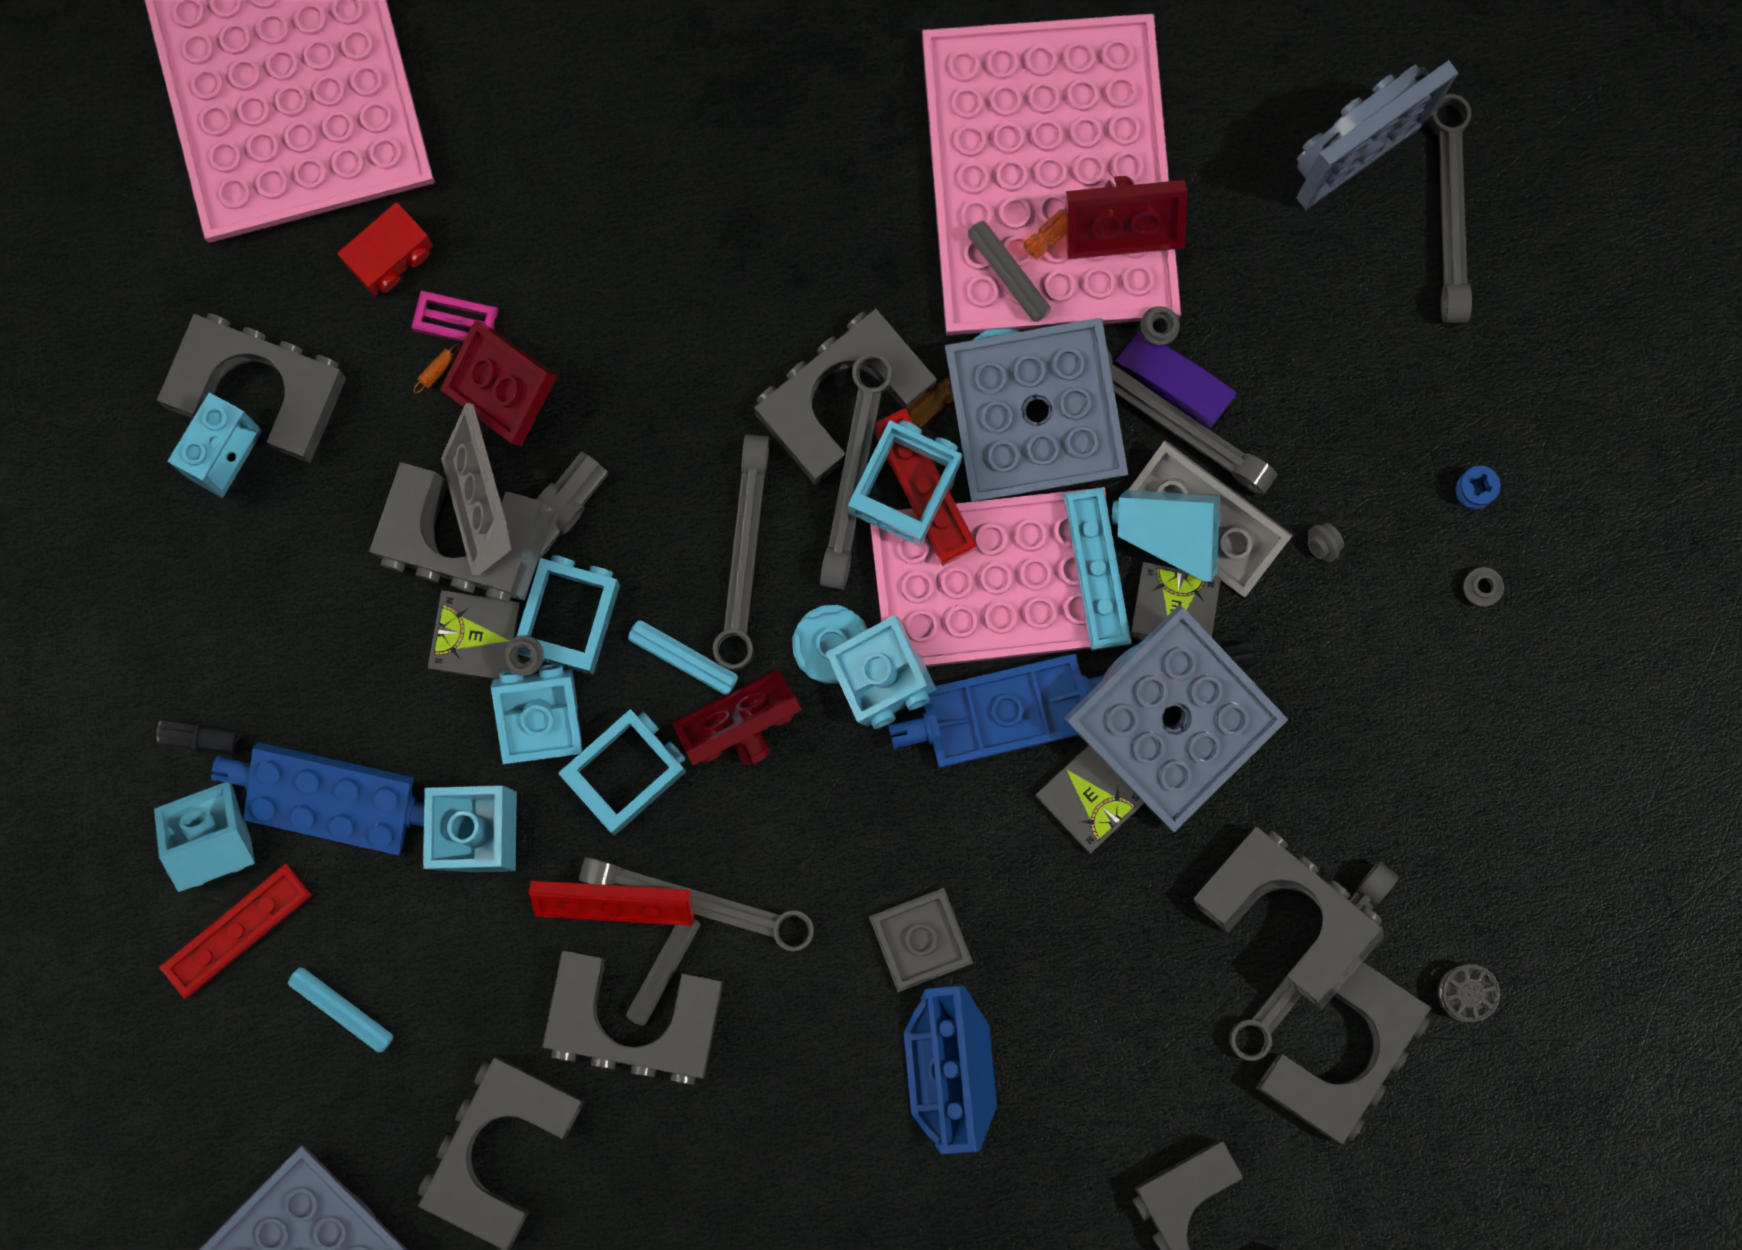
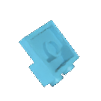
(881, 673)
(536, 714)

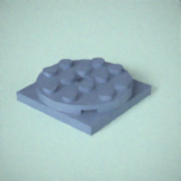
(1371, 129)
(996, 382)
(1219, 724)
(303, 1210)

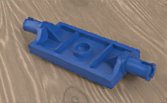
(999, 711)
(324, 797)

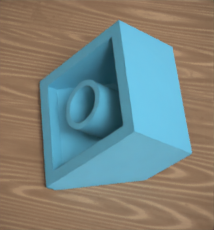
(470, 829)
(203, 837)

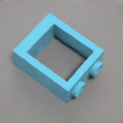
(208, 441)
(886, 517)
(596, 577)
(646, 729)

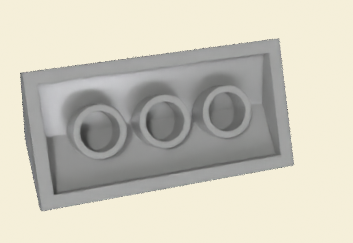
(475, 494)
(1246, 535)

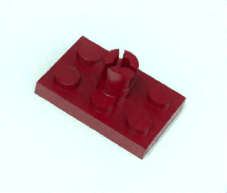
(1125, 218)
(499, 382)
(738, 721)

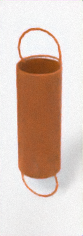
(436, 368)

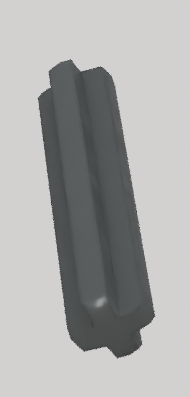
(1009, 271)
(661, 972)

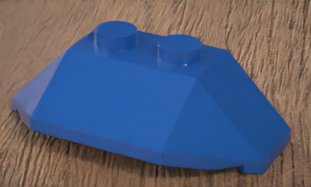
(950, 1070)

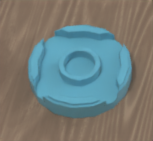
(820, 632)

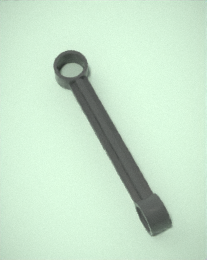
(1456, 293)
(1245, 468)
(744, 546)
(838, 553)
(1368, 893)
(704, 904)

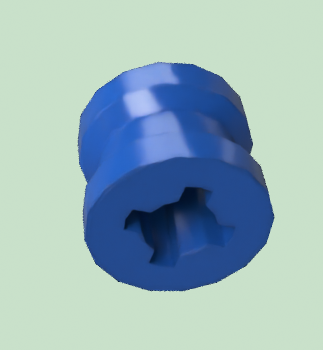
(1472, 494)

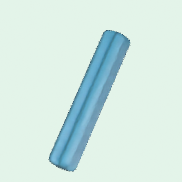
(682, 657)
(340, 1009)

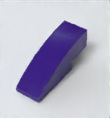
(1176, 380)

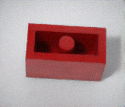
(386, 250)

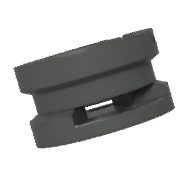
(1468, 993)

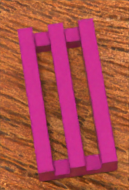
(444, 332)

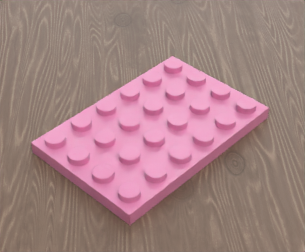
(996, 602)

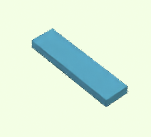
(1097, 569)

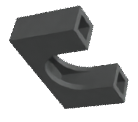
(214, 349)
(789, 410)
(408, 537)
(1266, 866)
(576, 1029)
(1337, 1108)
(455, 1189)
(1177, 1191)

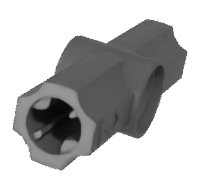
(570, 495)

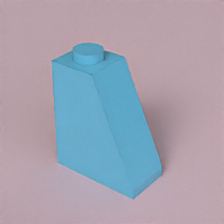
(1172, 527)

